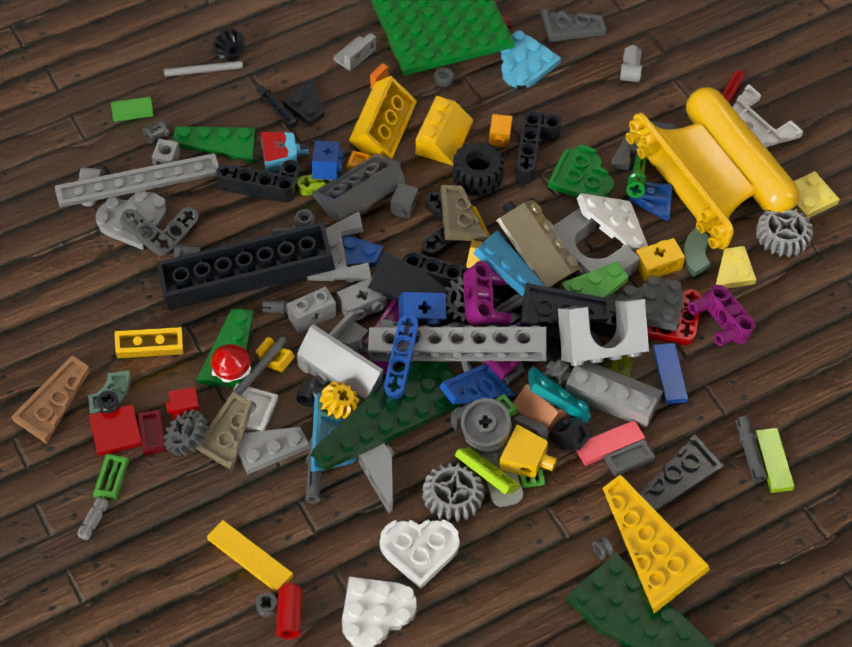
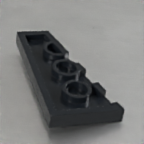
(542, 304)
(682, 474)

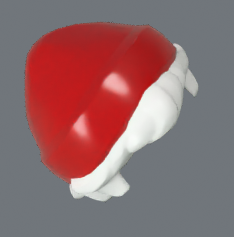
(230, 362)

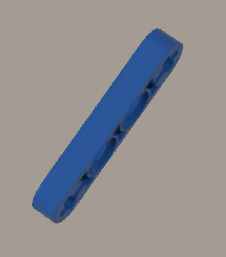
(401, 356)

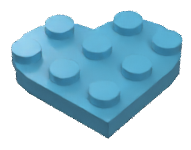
(527, 61)

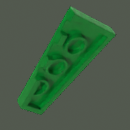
(226, 141)
(234, 331)

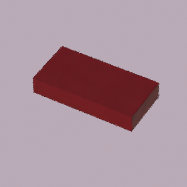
(151, 432)

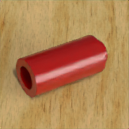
(289, 611)

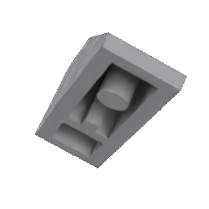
(378, 469)

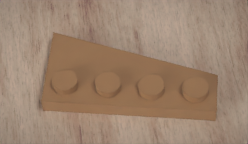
(49, 403)

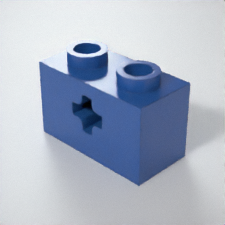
(326, 160)
(431, 302)

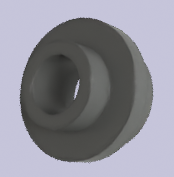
(304, 214)

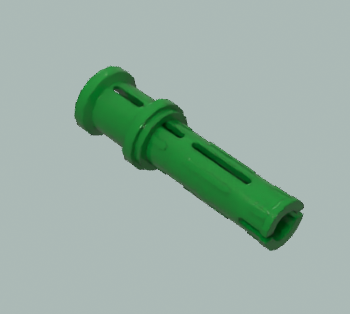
(637, 179)

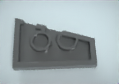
(567, 27)

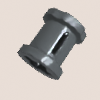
(156, 132)

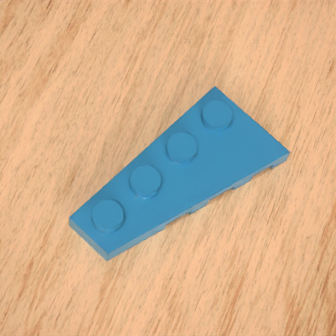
(506, 262)

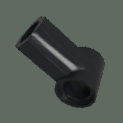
(308, 391)

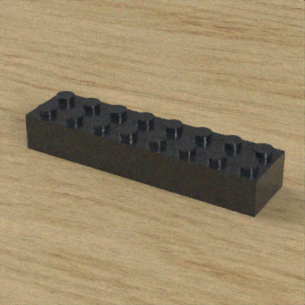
(245, 266)

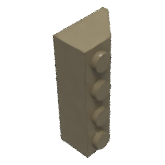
(539, 244)

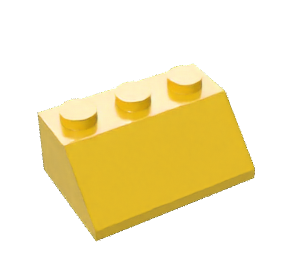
(443, 131)

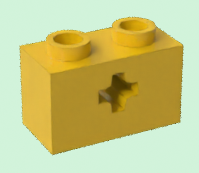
(660, 259)

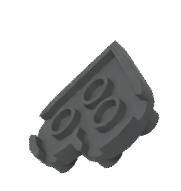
(662, 301)

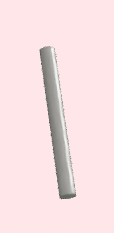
(203, 68)

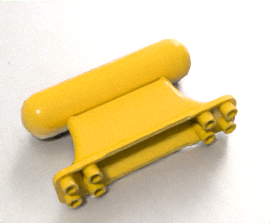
(714, 164)

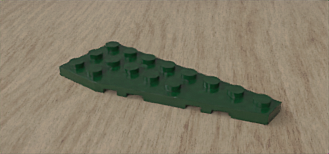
(384, 418)
(618, 607)

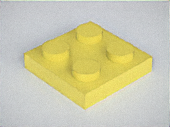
(814, 195)

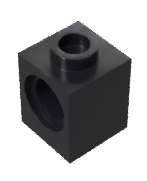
(571, 434)

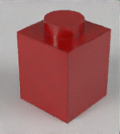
(182, 400)

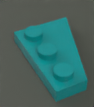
(557, 395)

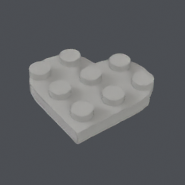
(146, 203)

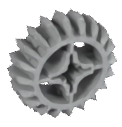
(784, 235)
(468, 496)

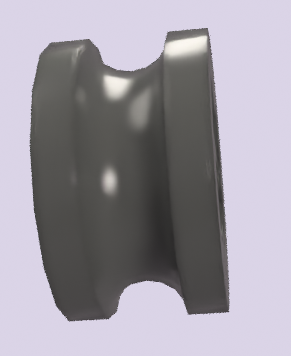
(602, 548)
(266, 612)

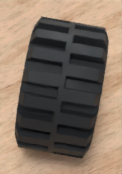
(478, 156)

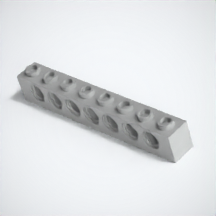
(468, 349)

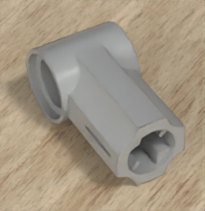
(631, 64)

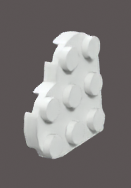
(419, 549)
(375, 609)

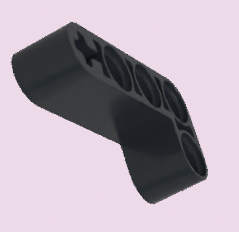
(535, 127)
(260, 184)

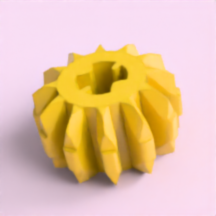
(339, 400)

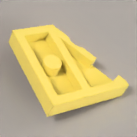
(735, 268)

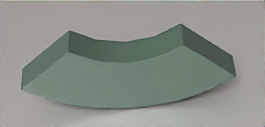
(695, 252)
(117, 382)

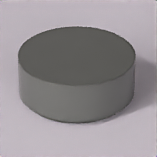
(444, 77)

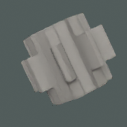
(558, 372)

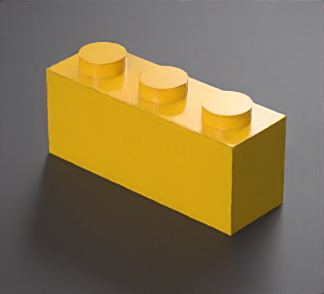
(149, 342)

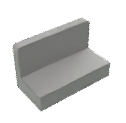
(356, 51)
(348, 330)

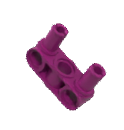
(479, 296)
(727, 313)

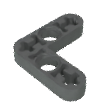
(163, 236)

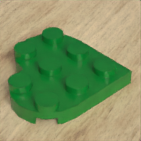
(581, 172)

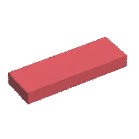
(610, 441)

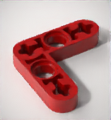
(678, 336)

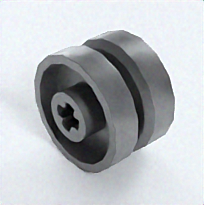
(490, 413)

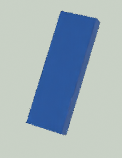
(670, 373)

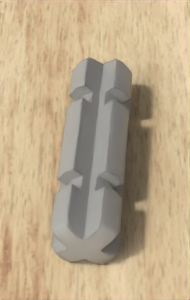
(92, 518)

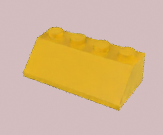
(383, 118)

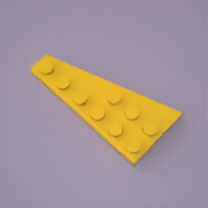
(657, 551)

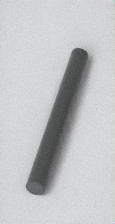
(260, 366)

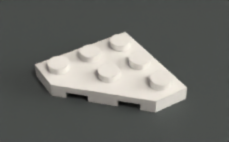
(615, 217)

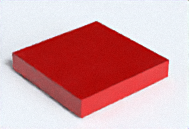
(115, 430)

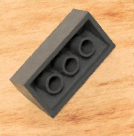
(359, 187)

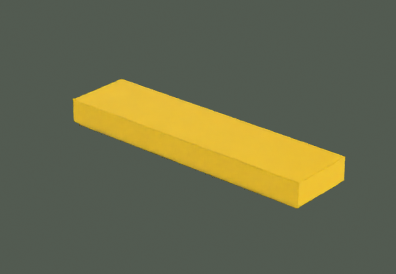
(249, 556)

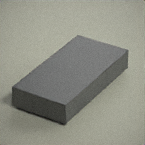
(629, 458)

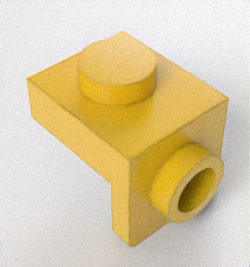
(280, 361)

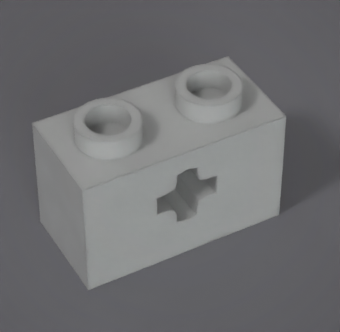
(360, 300)
(311, 309)

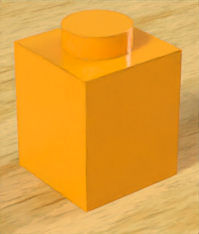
(500, 130)

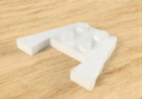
(760, 127)

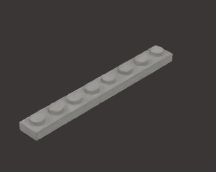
(136, 180)

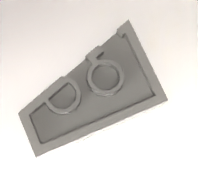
(270, 446)

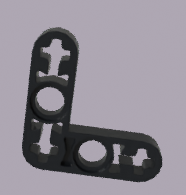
(430, 241)

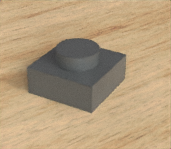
(456, 417)

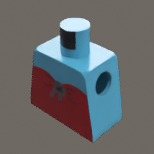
(279, 148)

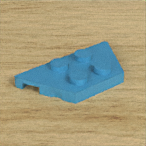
(322, 427)

